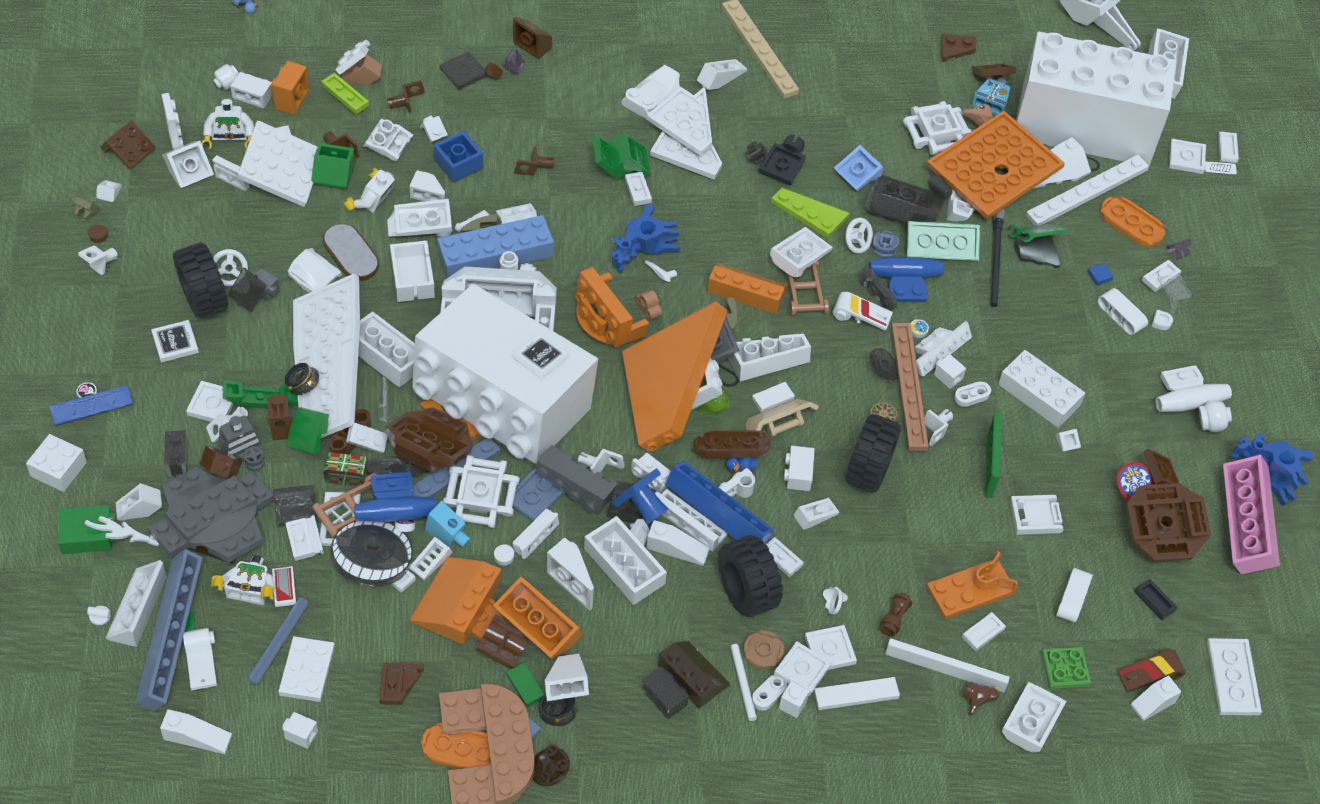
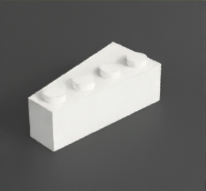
(769, 355)

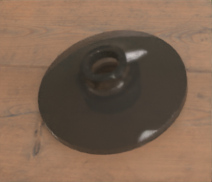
(884, 364)

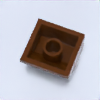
(531, 38)

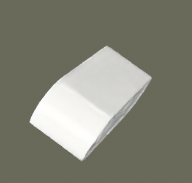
(1122, 311)
(1074, 595)

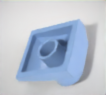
(859, 168)

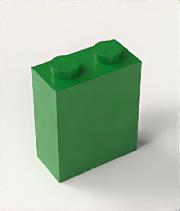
(80, 538)

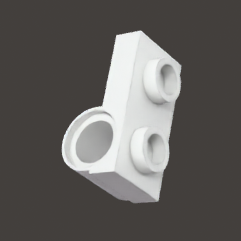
(736, 486)

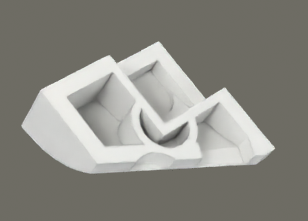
(958, 208)

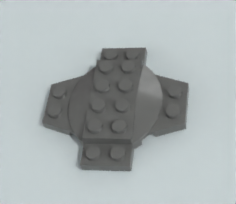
(211, 514)

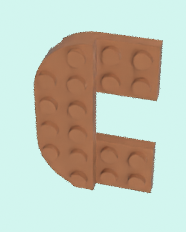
(509, 744)

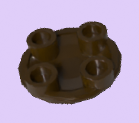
(550, 766)

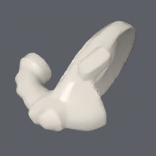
(830, 595)

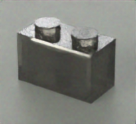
(176, 453)
(665, 692)

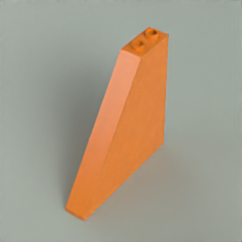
(667, 374)

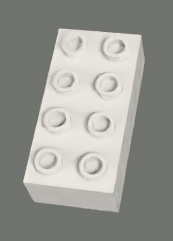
(1041, 388)
(625, 560)

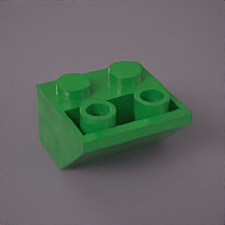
(333, 165)

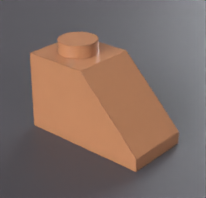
(363, 72)

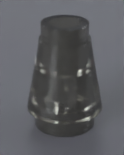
(939, 186)

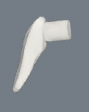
(662, 273)

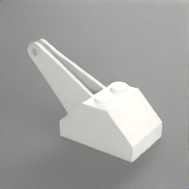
(1106, 16)

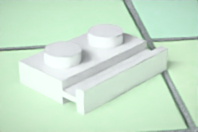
(228, 172)
(304, 538)

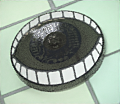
(371, 553)

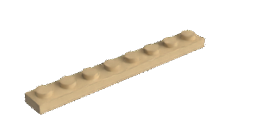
(760, 49)

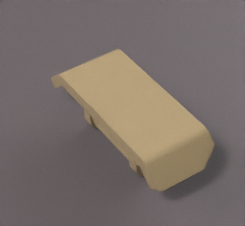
(767, 417)

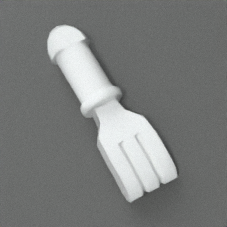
(458, 227)

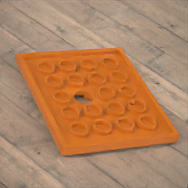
(1000, 143)

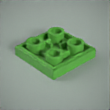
(1066, 668)

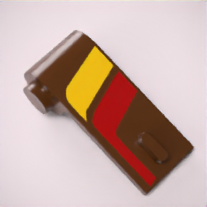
(1152, 669)

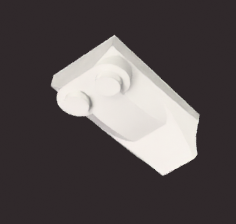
(652, 91)
(421, 219)
(799, 252)
(1033, 718)

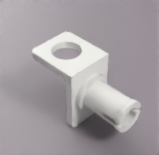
(98, 258)
(223, 419)
(937, 424)
(598, 463)

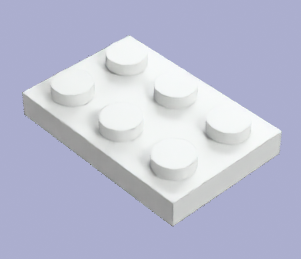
(172, 121)
(306, 669)

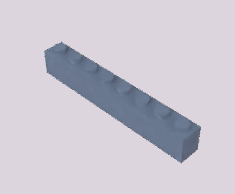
(169, 632)

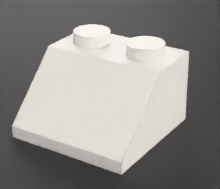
(188, 164)

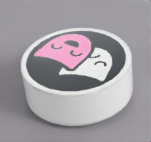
(86, 389)
(405, 526)

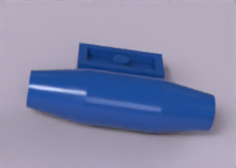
(907, 275)
(393, 500)

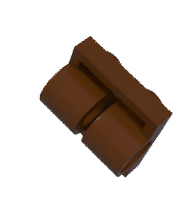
(502, 642)

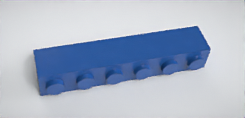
(716, 503)

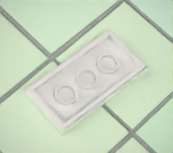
(1233, 677)

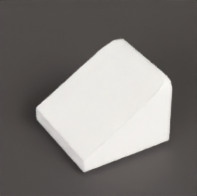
(108, 190)
(1068, 440)

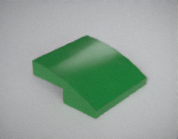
(307, 430)

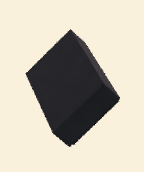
(1155, 599)

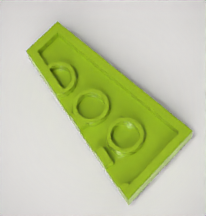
(813, 213)

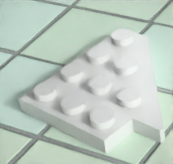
(685, 119)
(676, 153)

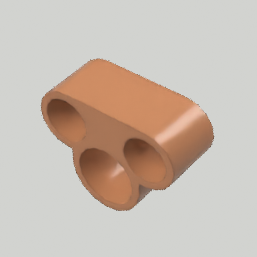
(649, 304)

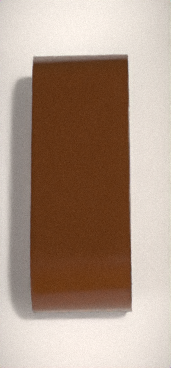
(340, 437)

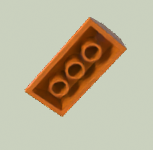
(746, 288)
(538, 619)

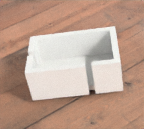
(412, 271)

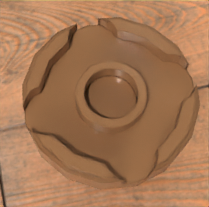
(763, 650)

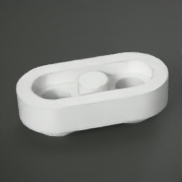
(971, 394)
(770, 691)

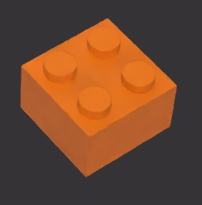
(290, 87)

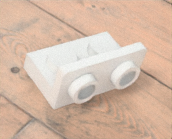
(516, 213)
(645, 465)

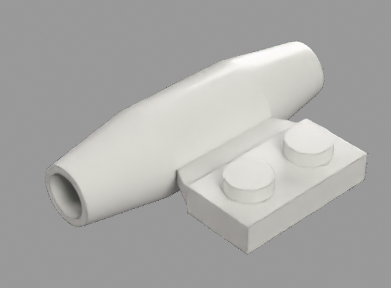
(1188, 390)

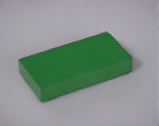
(525, 684)

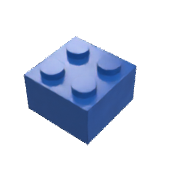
(458, 156)

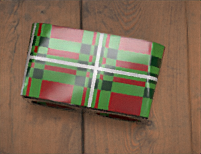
(345, 469)

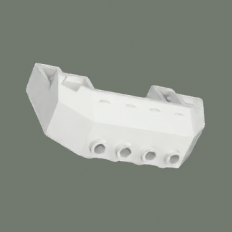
(522, 289)

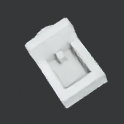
(433, 128)

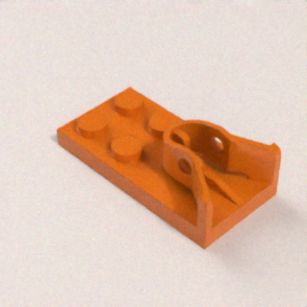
(971, 588)

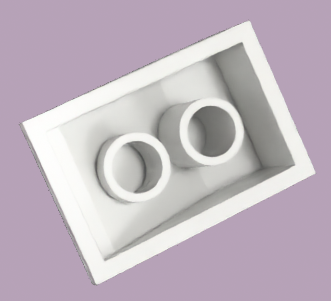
(568, 569)

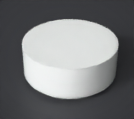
(504, 555)

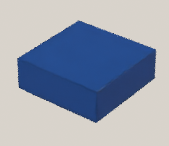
(1100, 274)

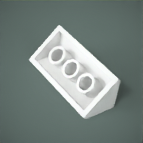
(137, 604)

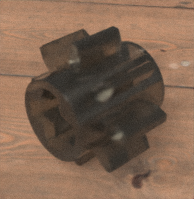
(756, 152)

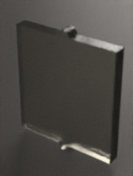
(247, 290)

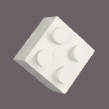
(56, 462)

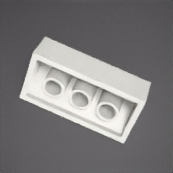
(386, 349)

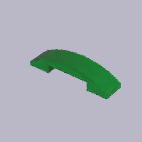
(253, 396)

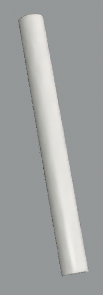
(743, 682)

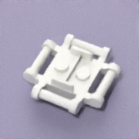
(938, 125)
(481, 490)

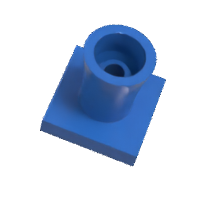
(644, 498)

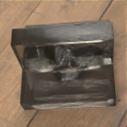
(294, 504)

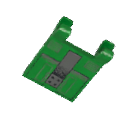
(1037, 231)

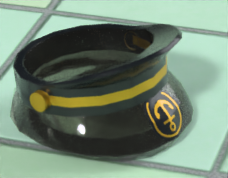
(301, 378)
(557, 712)

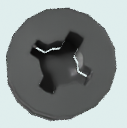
(257, 455)

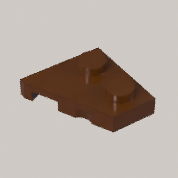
(957, 46)
(398, 681)

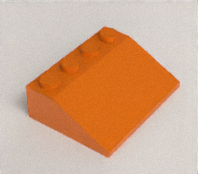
(457, 598)

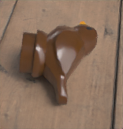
(979, 695)

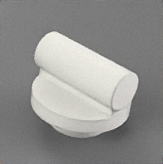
(99, 615)

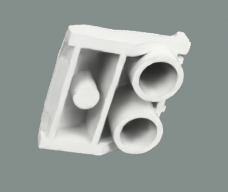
(388, 139)
(312, 271)

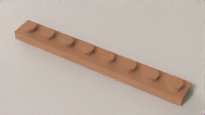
(909, 387)

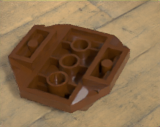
(429, 439)

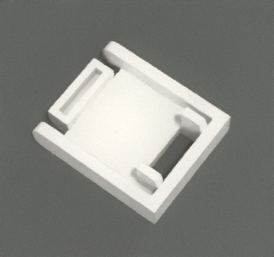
(1040, 514)

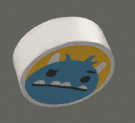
(919, 328)

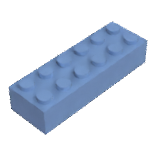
(484, 247)

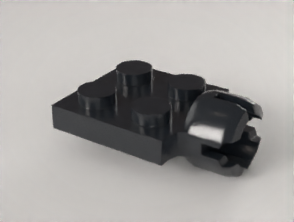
(784, 160)

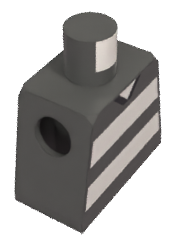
(237, 436)

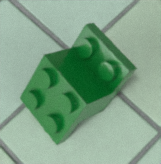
(620, 155)

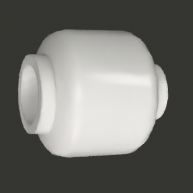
(225, 76)

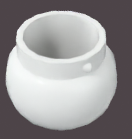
(1214, 416)

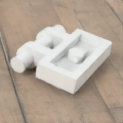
(353, 56)

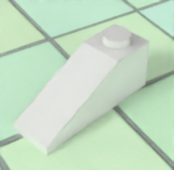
(720, 73)
(675, 543)
(194, 732)

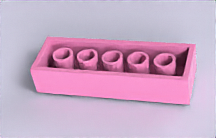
(1251, 515)

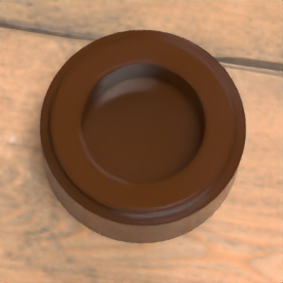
(493, 70)
(98, 233)

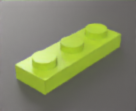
(345, 93)

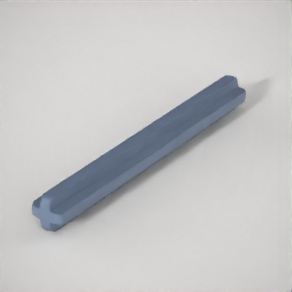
(278, 640)

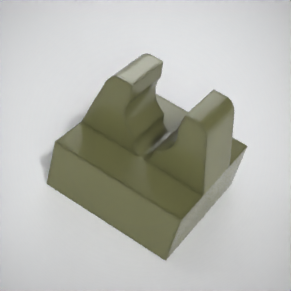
(88, 207)

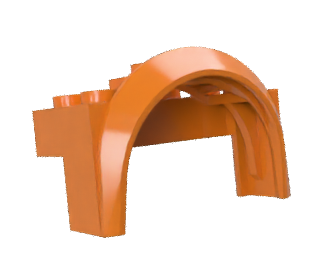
(595, 290)

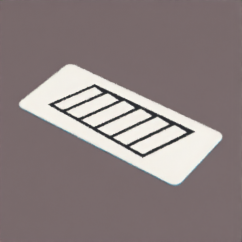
(1216, 167)

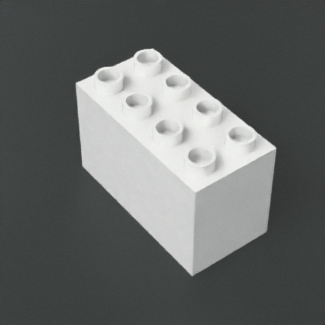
(1096, 94)
(470, 370)

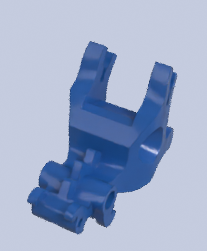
(645, 235)
(1282, 462)

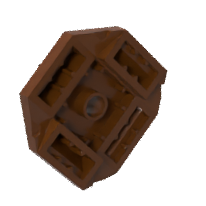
(1182, 512)

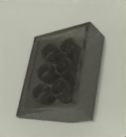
(903, 201)

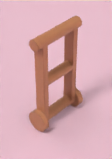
(822, 303)
(347, 497)

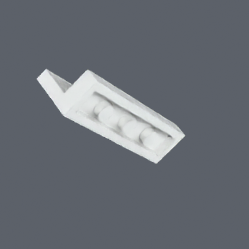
(690, 523)

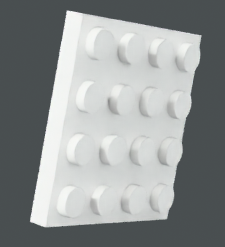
(278, 163)

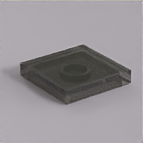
(463, 70)

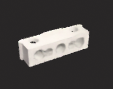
(535, 533)

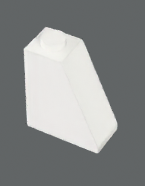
(566, 678)

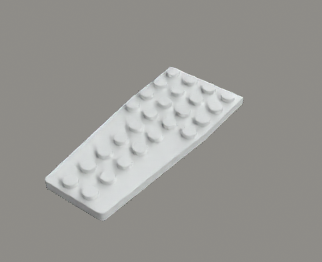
(328, 339)

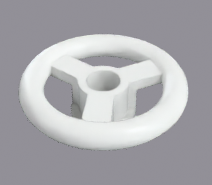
(857, 235)
(230, 253)

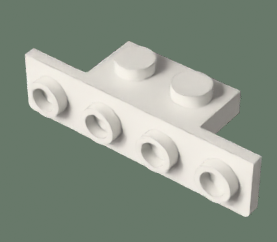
(940, 345)

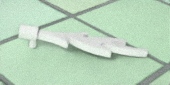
(119, 532)

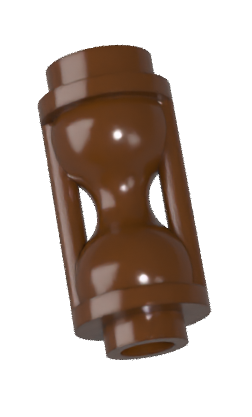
(891, 623)

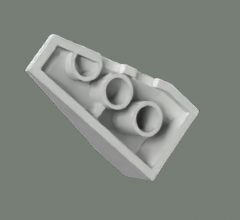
(1075, 162)

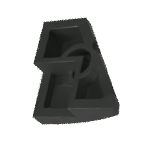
(1037, 250)

